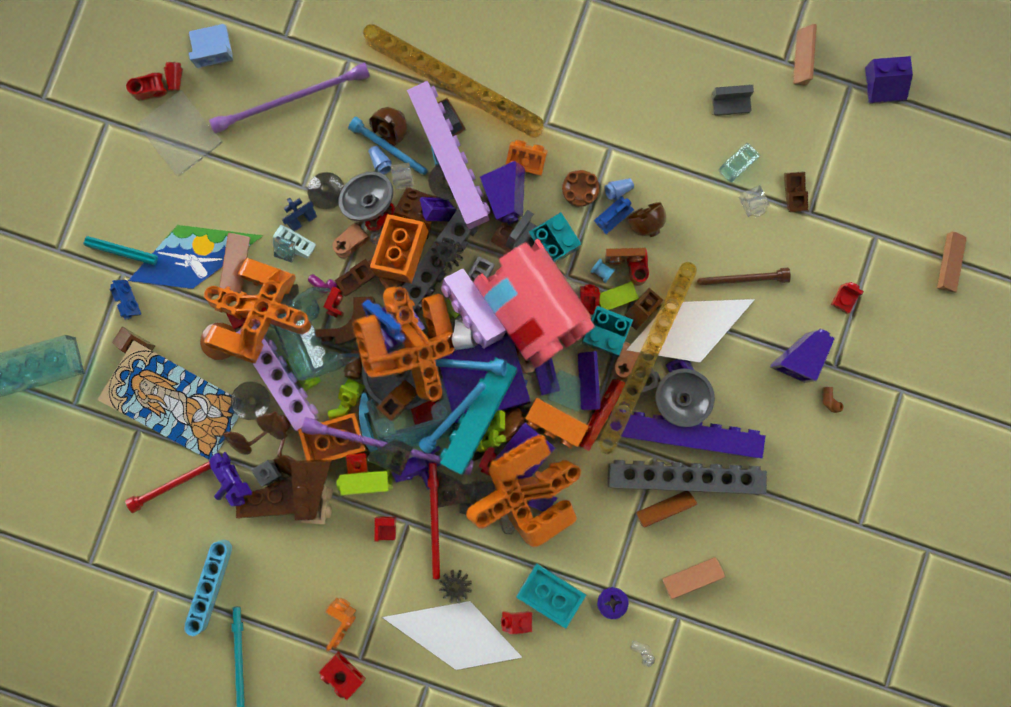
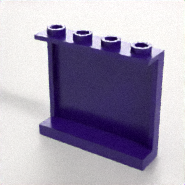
(462, 382)

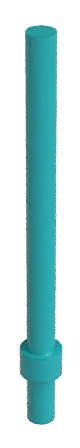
(237, 628)

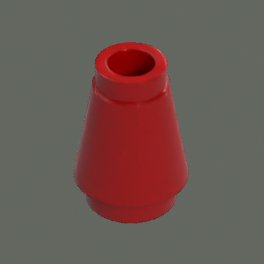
(173, 75)

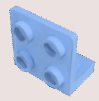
(210, 46)

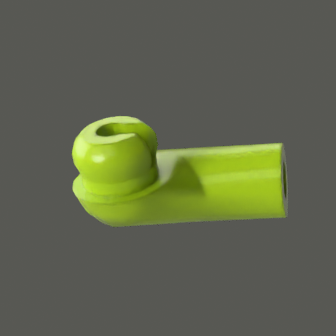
(342, 410)

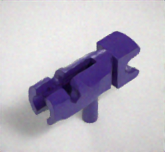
(415, 467)
(229, 479)

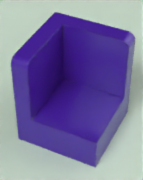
(542, 504)

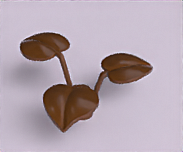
(275, 426)

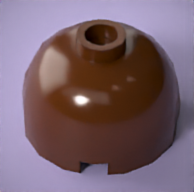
(389, 124)
(648, 220)

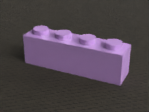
(473, 308)

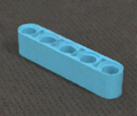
(202, 594)

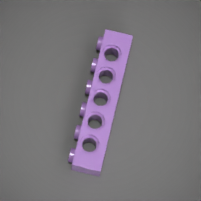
(278, 387)

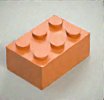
(399, 248)
(556, 423)
(331, 447)

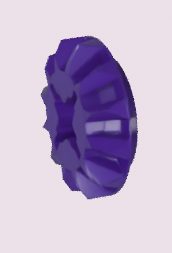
(620, 608)

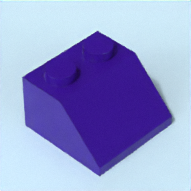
(889, 79)

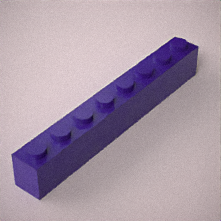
(697, 436)

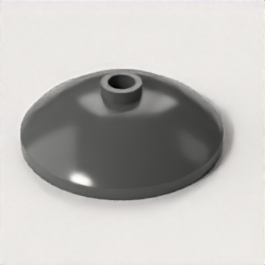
(366, 196)
(698, 395)

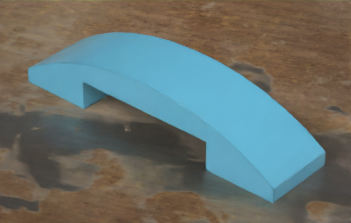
(364, 422)

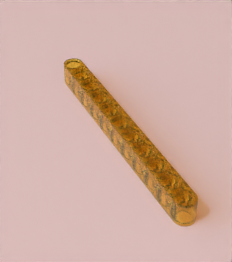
(442, 79)
(649, 347)

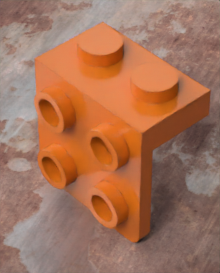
(344, 613)

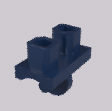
(292, 220)

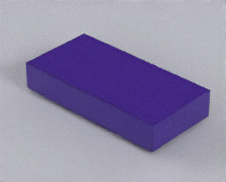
(546, 376)

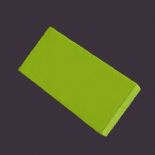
(618, 296)

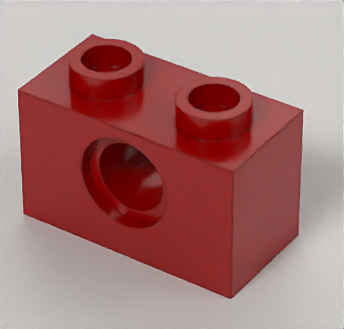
(340, 664)

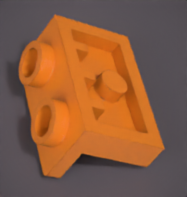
(530, 157)

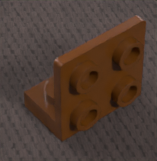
(410, 207)

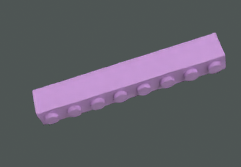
(448, 155)

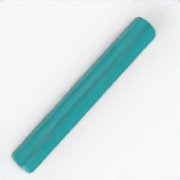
(121, 250)

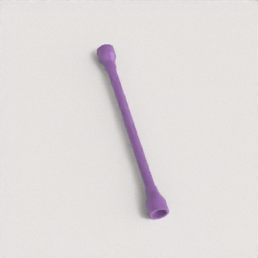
(221, 123)
(312, 427)

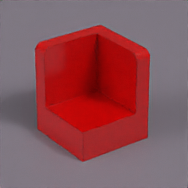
(385, 528)

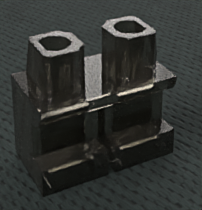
(477, 490)

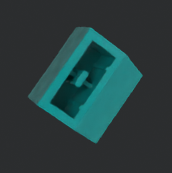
(556, 237)
(609, 331)

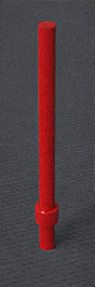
(433, 483)

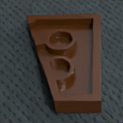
(308, 485)
(268, 501)

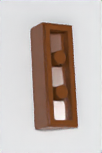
(666, 508)

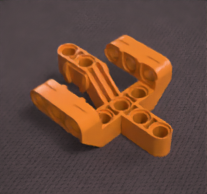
(249, 343)
(373, 349)
(503, 474)

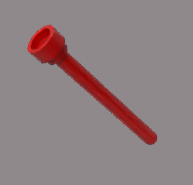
(135, 503)

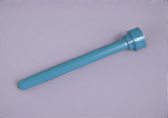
(357, 126)
(498, 367)
(429, 443)

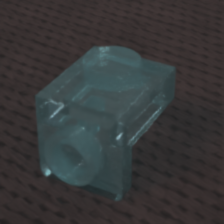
(284, 249)

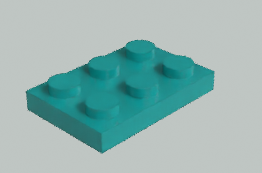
(551, 595)

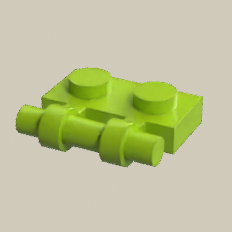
(496, 426)

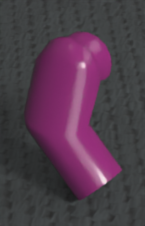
(317, 282)

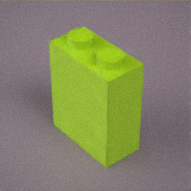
(365, 482)

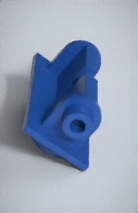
(614, 214)
(122, 292)

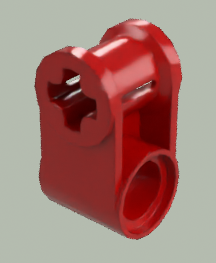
(150, 85)
(642, 267)

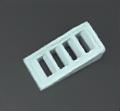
(289, 234)

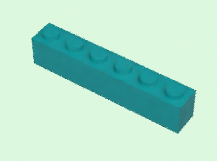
(476, 421)

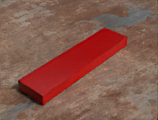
(600, 415)

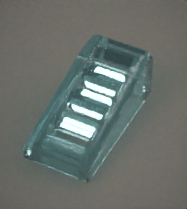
(730, 170)

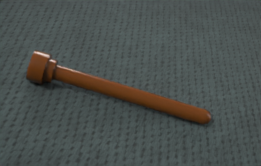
(782, 275)

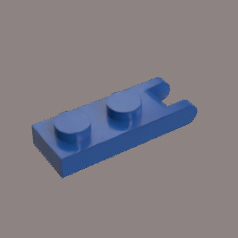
(386, 321)

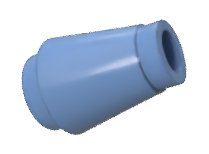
(380, 160)
(618, 188)

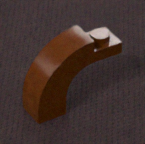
(345, 334)

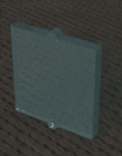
(566, 390)

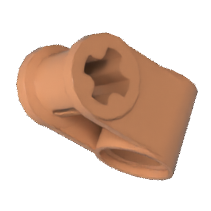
(351, 239)
(625, 359)

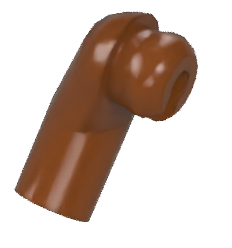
(828, 400)

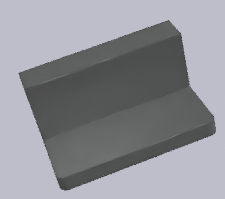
(732, 99)
(521, 232)

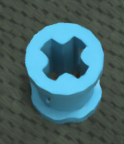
(602, 270)

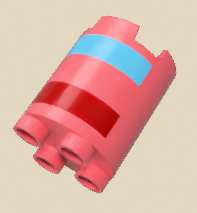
(535, 303)

